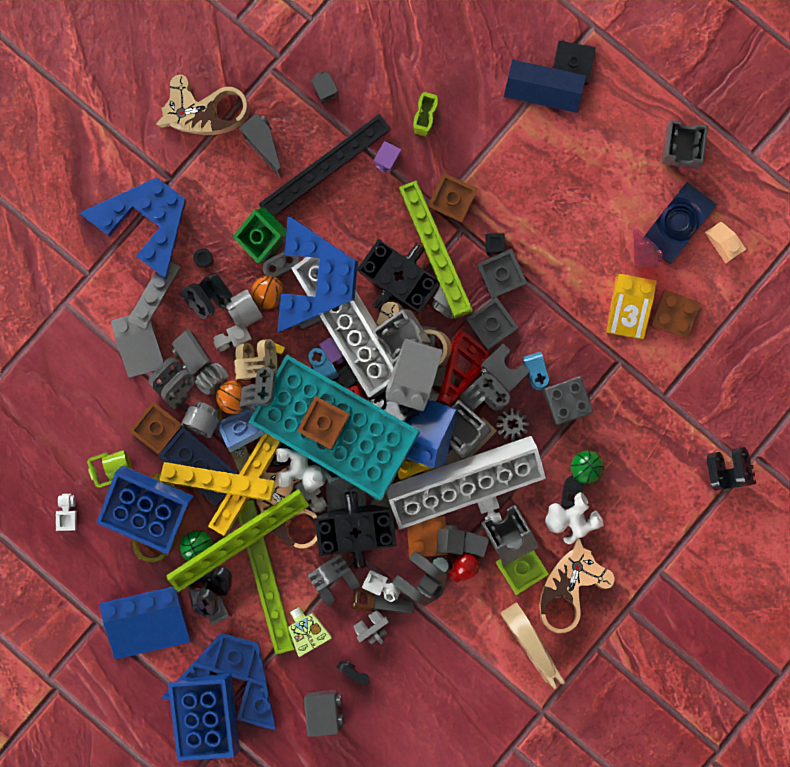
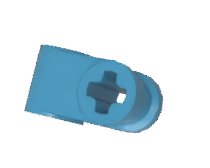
(536, 365)
(324, 367)

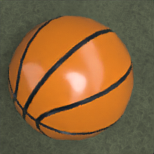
(267, 292)
(229, 397)

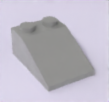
(137, 346)
(413, 374)

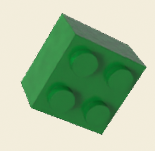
(260, 235)

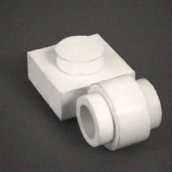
(237, 336)
(318, 504)
(488, 506)
(66, 519)
(377, 583)

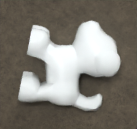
(311, 476)
(559, 519)

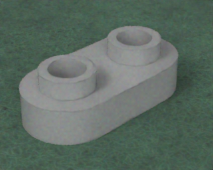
(280, 263)

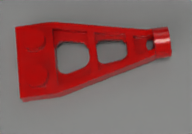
(471, 351)

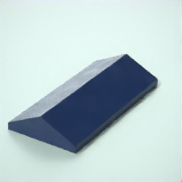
(544, 86)

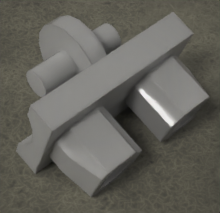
(378, 621)

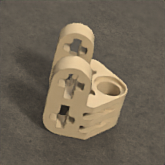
(247, 365)

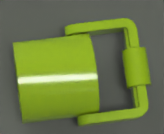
(110, 463)

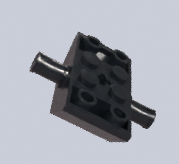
(384, 263)
(336, 531)

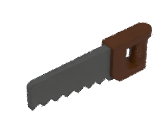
(377, 602)

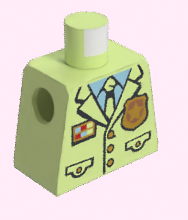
(307, 631)

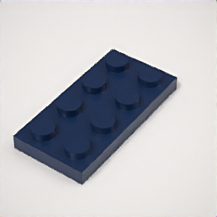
(189, 451)

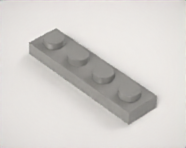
(153, 297)

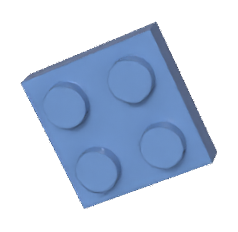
(238, 431)

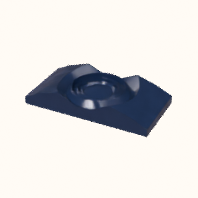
(680, 221)

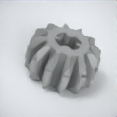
(211, 378)
(509, 418)

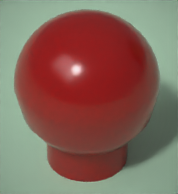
(464, 567)

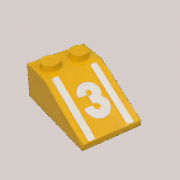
(630, 306)

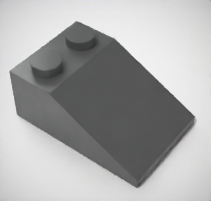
(258, 135)

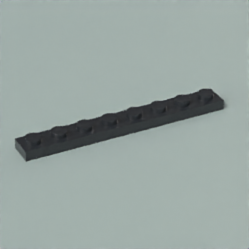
(325, 166)

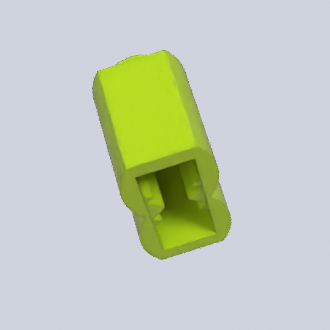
(426, 111)

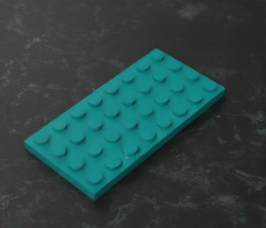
(369, 445)

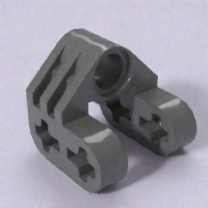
(172, 386)
(252, 394)
(477, 394)
(330, 572)
(431, 585)

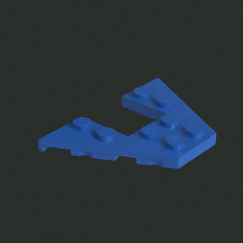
(156, 203)
(335, 277)
(243, 661)

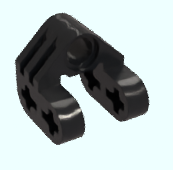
(199, 295)
(735, 477)
(204, 600)

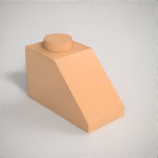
(725, 242)

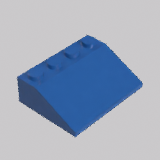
(435, 436)
(144, 509)
(145, 622)
(204, 717)

